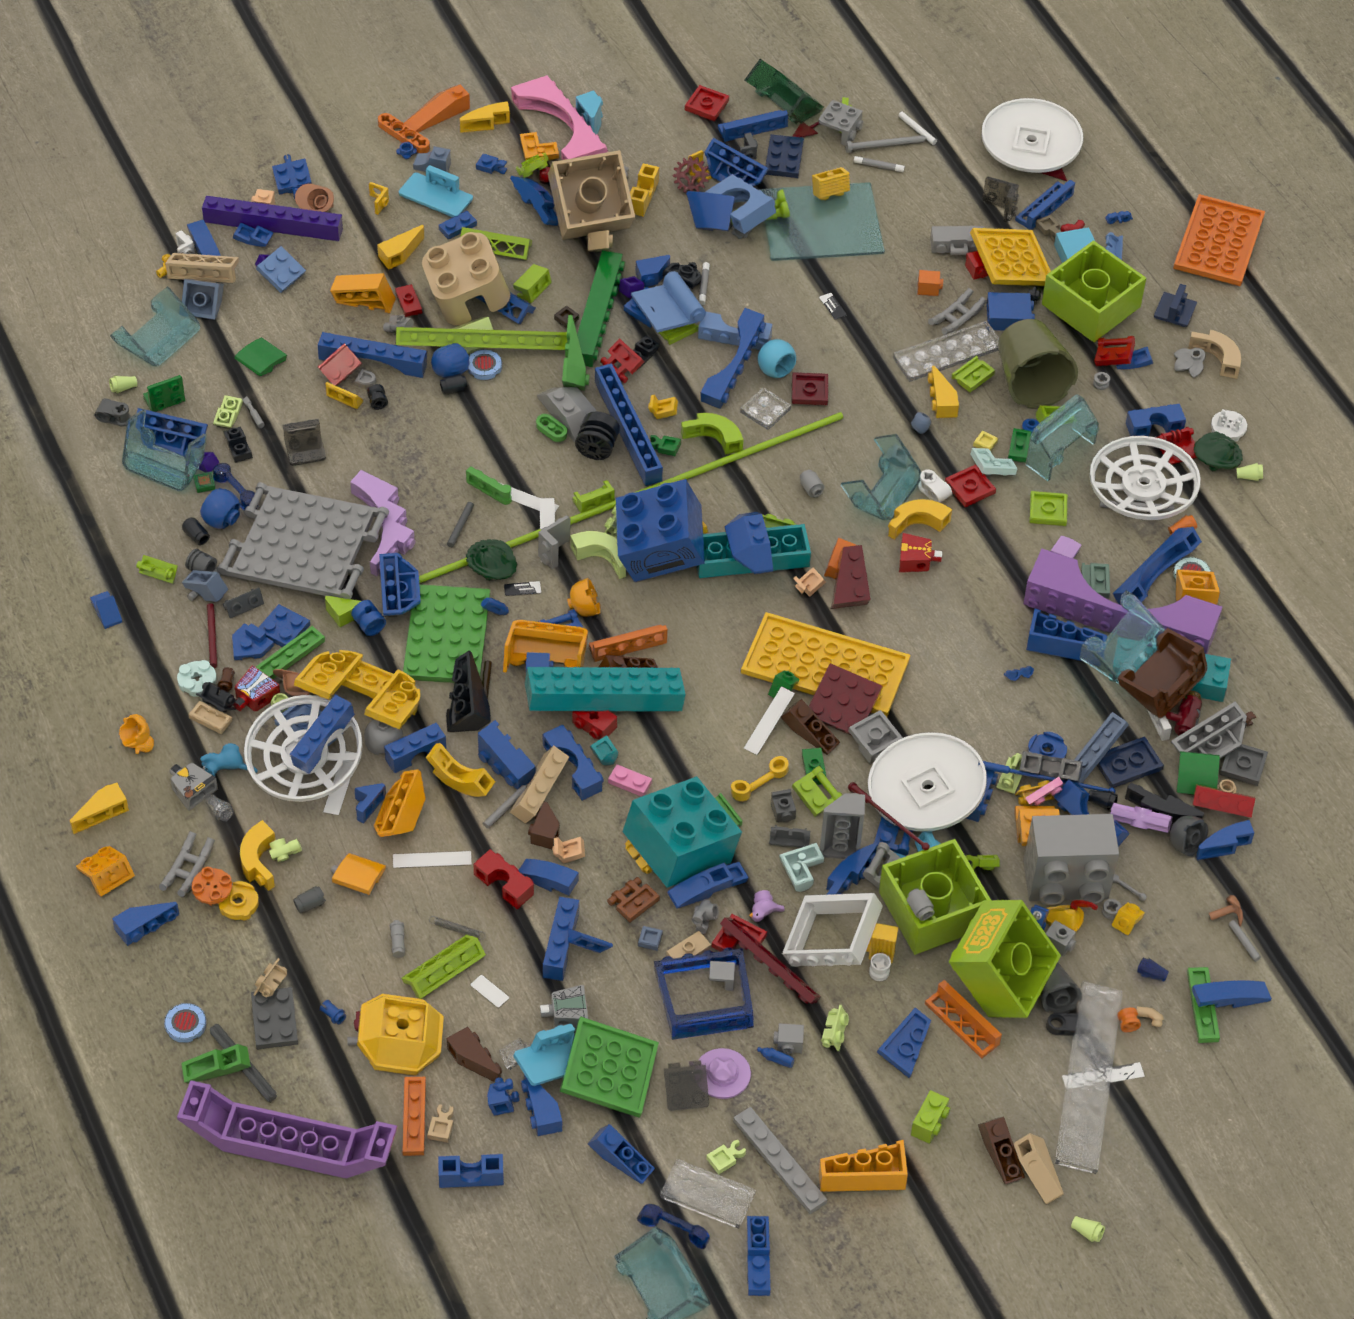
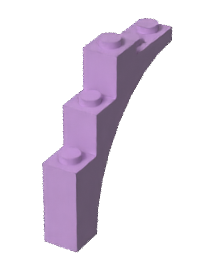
(382, 494)

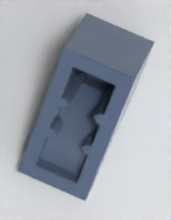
(437, 158)
(206, 584)

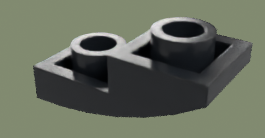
(646, 348)
(237, 444)

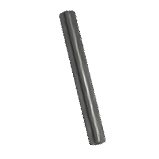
(251, 1072)

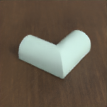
(797, 864)

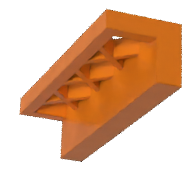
(629, 642)
(969, 1014)

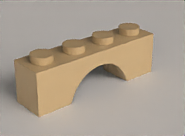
(539, 787)

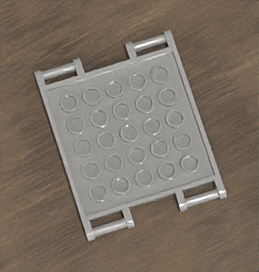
(303, 542)

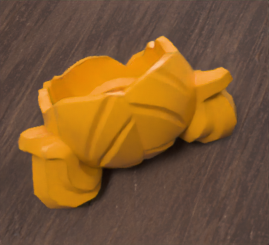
(136, 734)

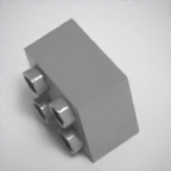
(1070, 858)

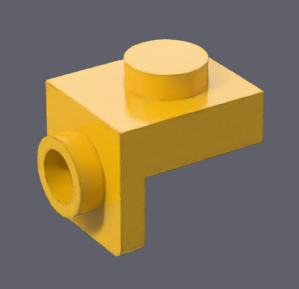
(664, 407)
(1127, 917)

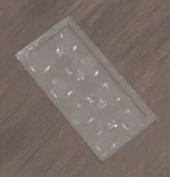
(707, 1193)

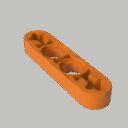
(389, 123)

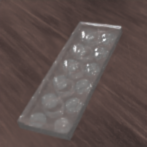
(947, 350)

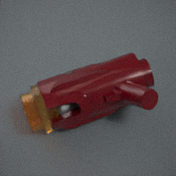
(1188, 713)

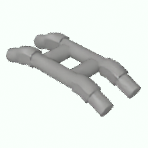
(958, 304)
(185, 855)

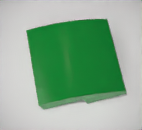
(260, 356)
(1197, 769)

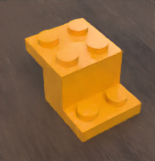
(1023, 819)

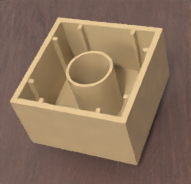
(591, 194)

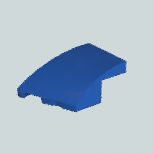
(711, 210)

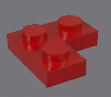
(723, 940)

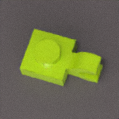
(987, 862)

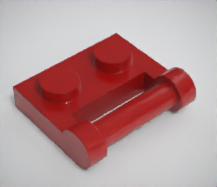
(1114, 355)

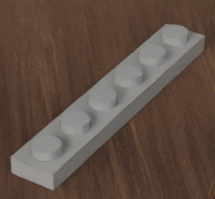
(780, 1160)

